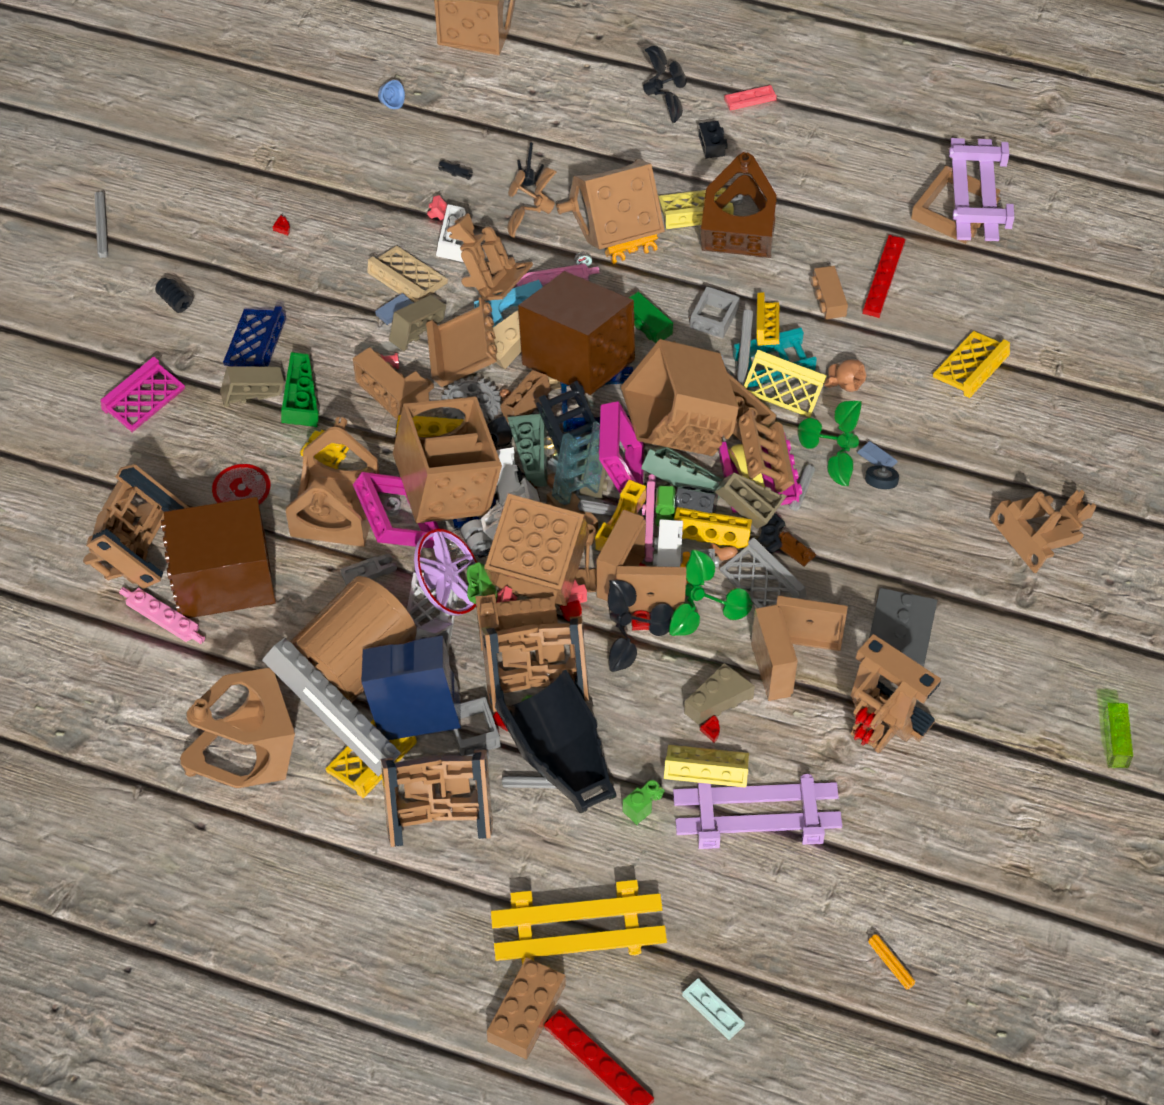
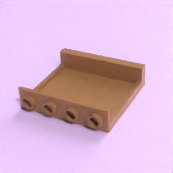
(461, 344)

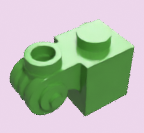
(639, 802)

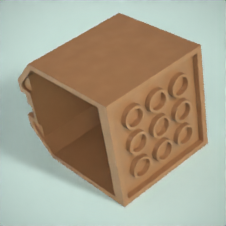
(681, 398)
(537, 549)

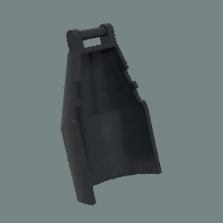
(561, 741)

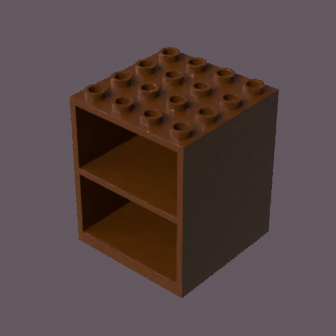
(577, 332)
(217, 558)

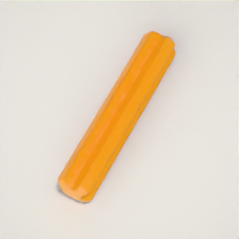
(891, 961)

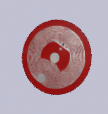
(241, 482)

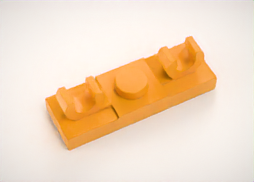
(631, 247)

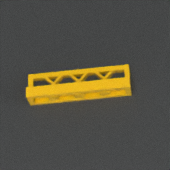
(763, 322)

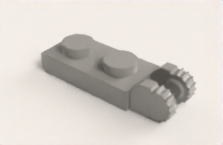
(369, 568)

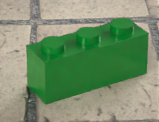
(650, 319)

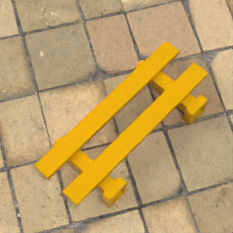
(626, 904)

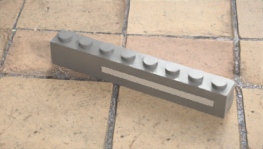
(330, 705)

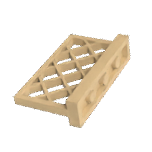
(399, 281)

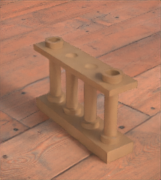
(776, 446)

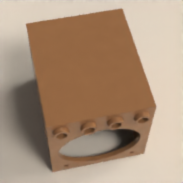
(448, 472)

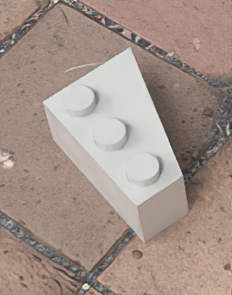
(449, 247)
(508, 476)
(491, 519)
(668, 544)

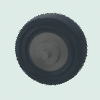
(882, 477)

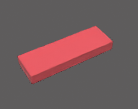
(750, 97)

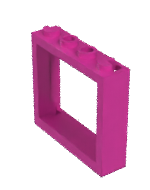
(615, 428)
(366, 488)

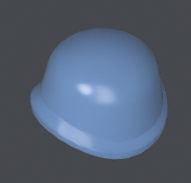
(392, 94)

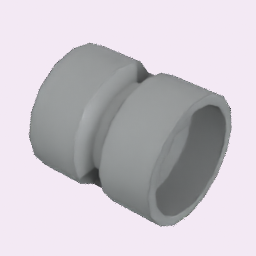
(475, 537)

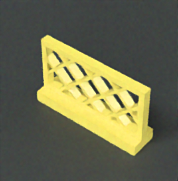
(687, 214)
(793, 371)
(712, 771)

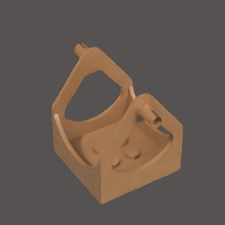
(472, 24)
(618, 203)
(326, 498)
(259, 722)

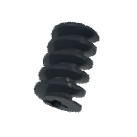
(173, 294)

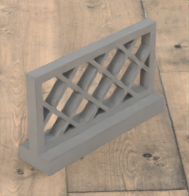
(772, 566)

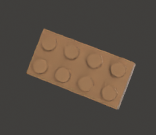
(748, 401)
(526, 1008)

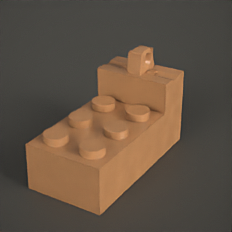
(387, 385)
(514, 613)

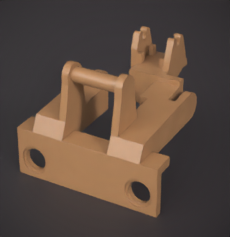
(505, 270)
(1048, 537)

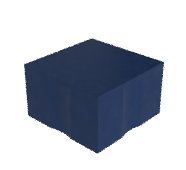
(411, 688)

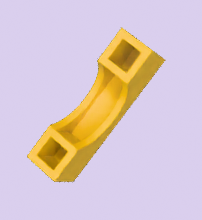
(631, 500)

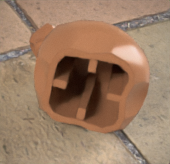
(847, 374)

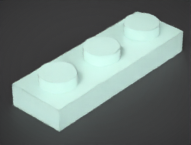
(713, 1009)

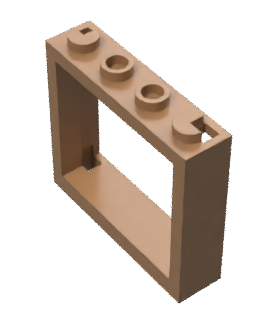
(937, 222)

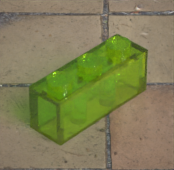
(1117, 735)

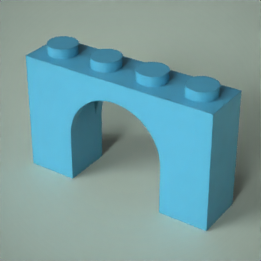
(513, 298)

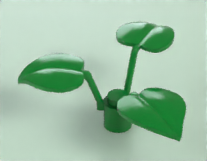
(847, 415)
(700, 569)

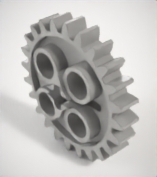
(486, 395)

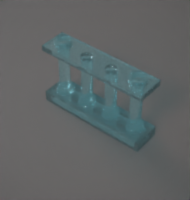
(567, 464)

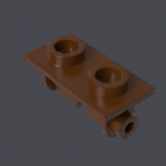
(796, 549)

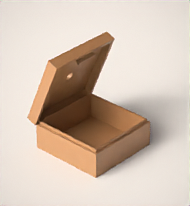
(621, 561)
(786, 624)

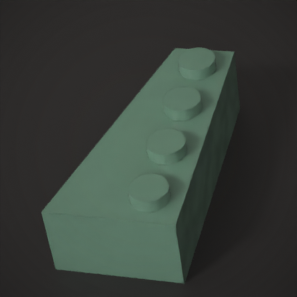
(531, 444)
(679, 469)

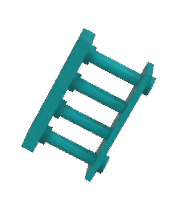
(787, 339)

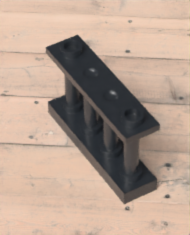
(552, 421)

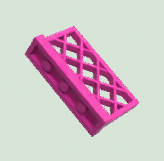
(130, 386)

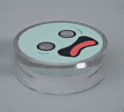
(583, 258)

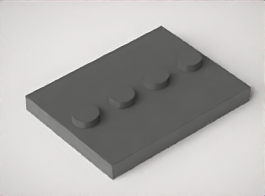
(904, 622)

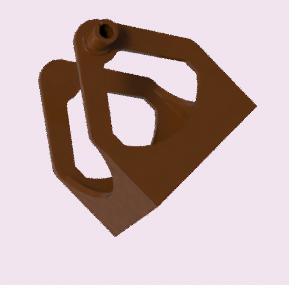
(739, 234)

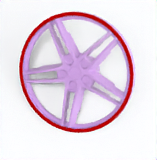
(444, 571)

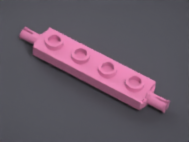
(546, 276)
(648, 510)
(162, 615)

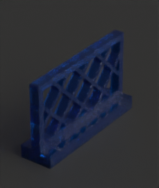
(267, 339)

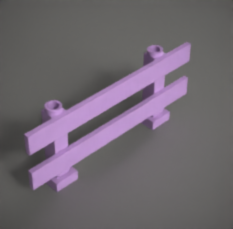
(988, 213)
(710, 827)

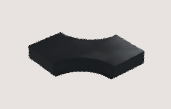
(770, 532)

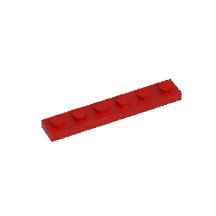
(884, 276)
(597, 1060)

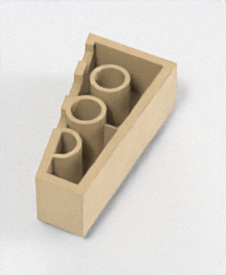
(507, 340)

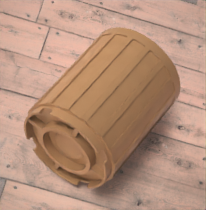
(354, 620)

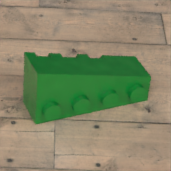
(299, 397)

